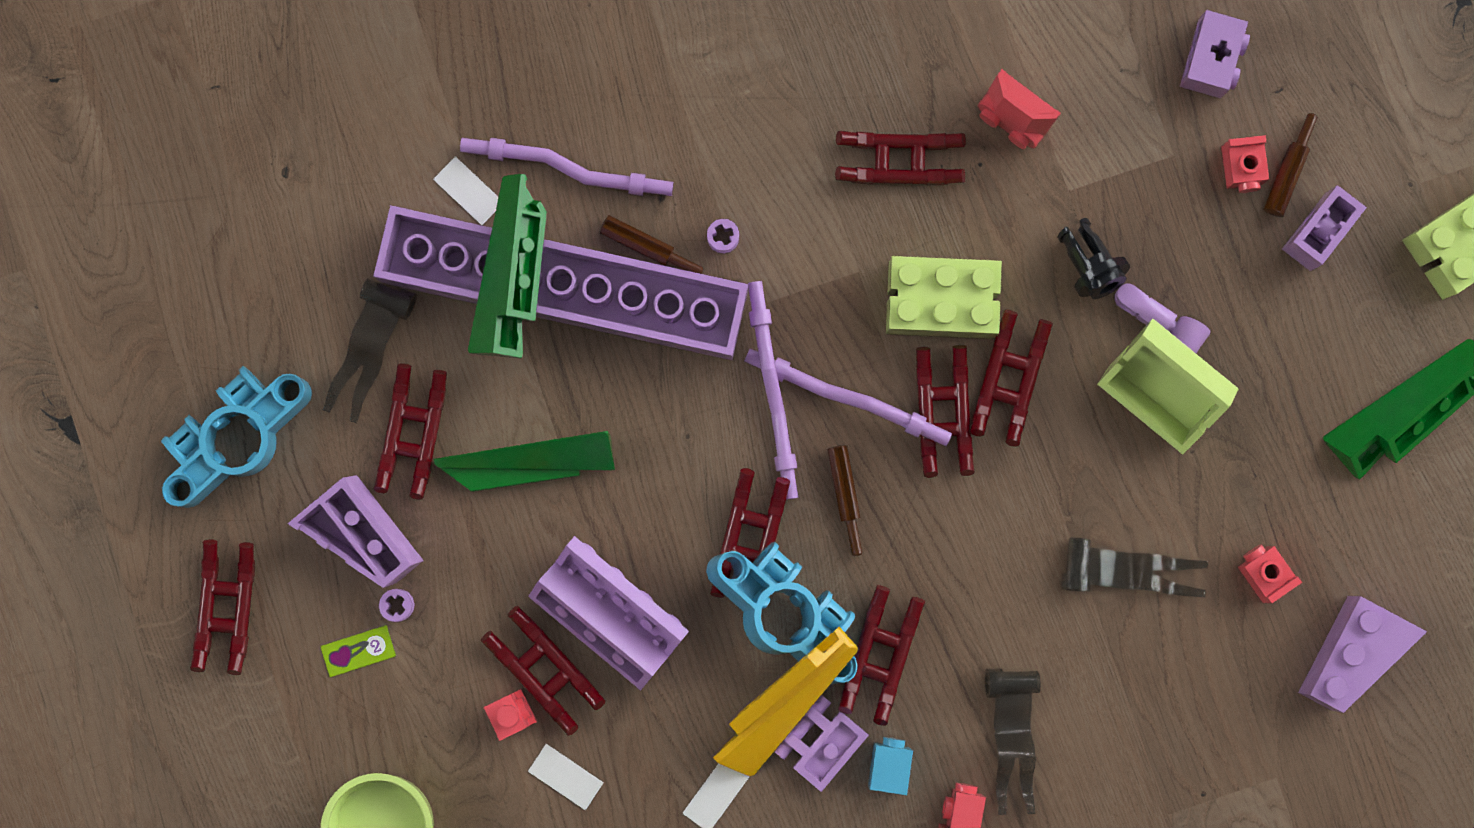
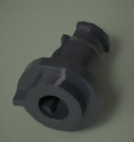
(1098, 273)

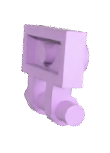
(829, 750)

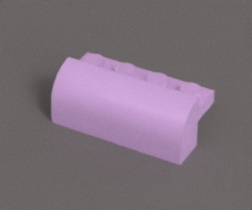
(608, 613)

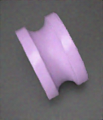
(718, 246)
(385, 606)

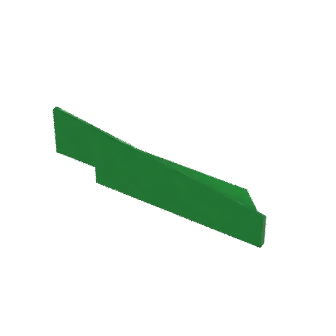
(510, 272)
(1406, 413)
(530, 462)

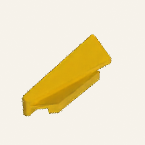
(783, 704)

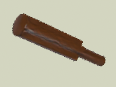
(1290, 170)
(645, 244)
(846, 494)

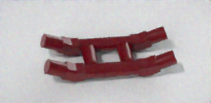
(915, 142)
(1030, 366)
(960, 395)
(424, 451)
(740, 516)
(207, 623)
(901, 644)
(520, 669)

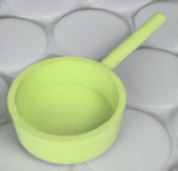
(378, 802)

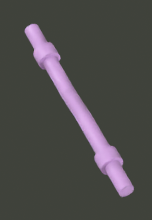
(498, 150)
(760, 320)
(913, 424)

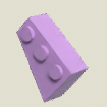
(358, 531)
(1357, 653)

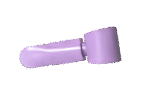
(1138, 304)

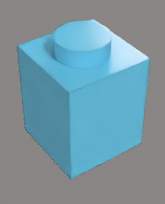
(890, 766)

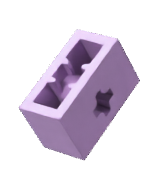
(1202, 71)
(1324, 228)

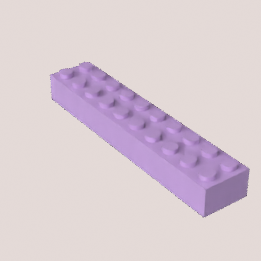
(574, 284)

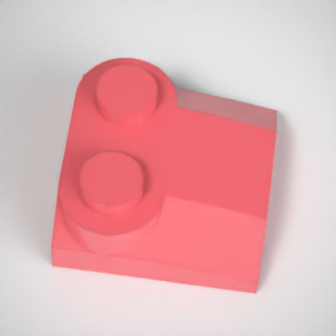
(1017, 111)

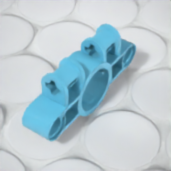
(195, 443)
(774, 573)

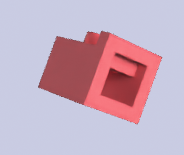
(1236, 173)
(1254, 571)
(510, 714)
(963, 808)

